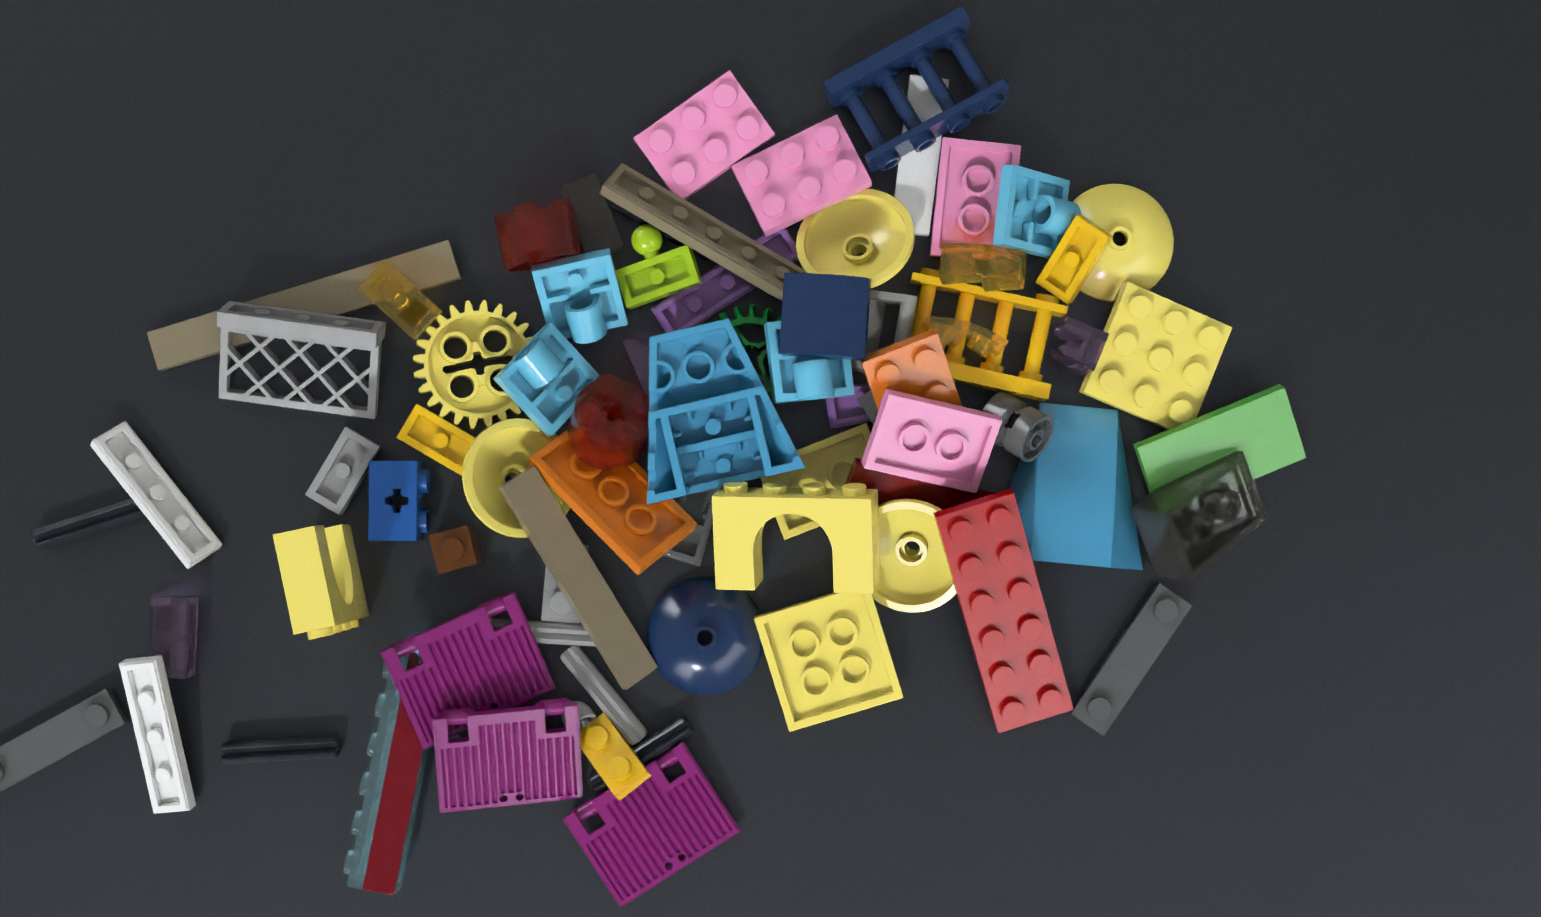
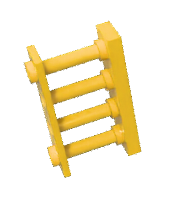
(990, 373)

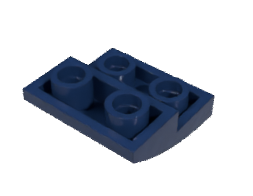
(825, 316)

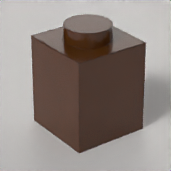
(456, 549)

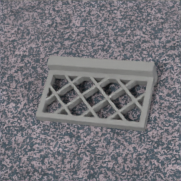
(304, 327)

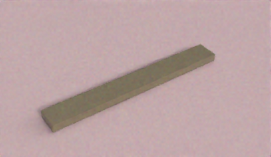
(330, 295)

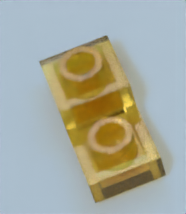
(992, 265)
(952, 331)

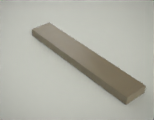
(698, 230)
(578, 577)

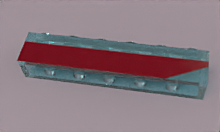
(389, 794)

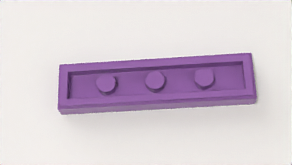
(718, 290)

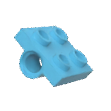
(1032, 211)
(581, 295)
(804, 376)
(546, 378)

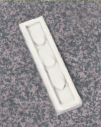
(918, 170)
(156, 494)
(157, 734)

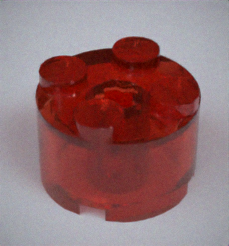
(537, 234)
(609, 423)

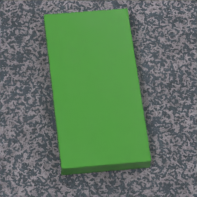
(1256, 425)

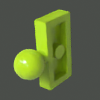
(659, 273)

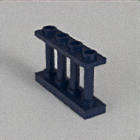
(916, 52)

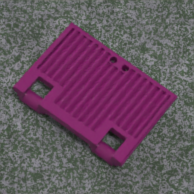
(469, 666)
(508, 756)
(652, 827)

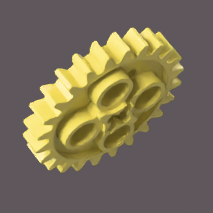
(471, 329)

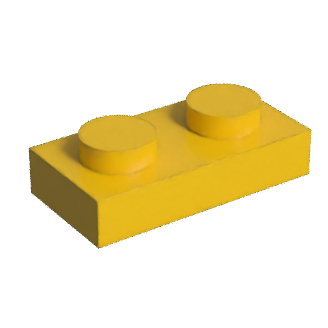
(1074, 259)
(436, 438)
(612, 757)

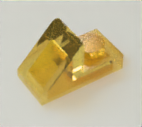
(400, 299)

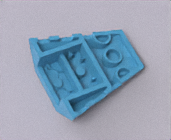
(709, 415)
(1079, 492)

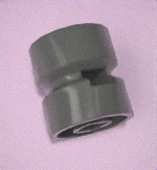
(1023, 428)

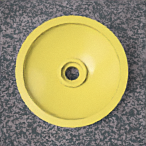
(865, 224)
(1147, 237)
(492, 456)
(910, 577)

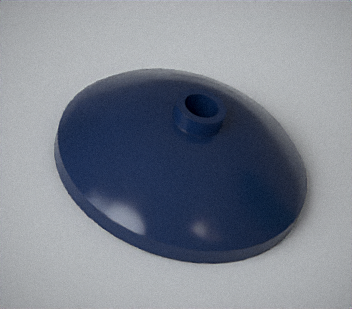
(697, 607)

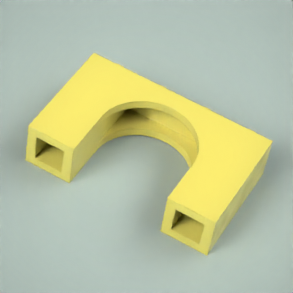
(844, 514)
(321, 579)

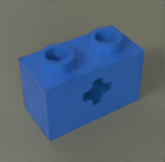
(385, 519)

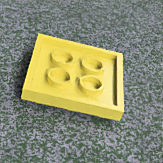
(1156, 358)
(828, 658)

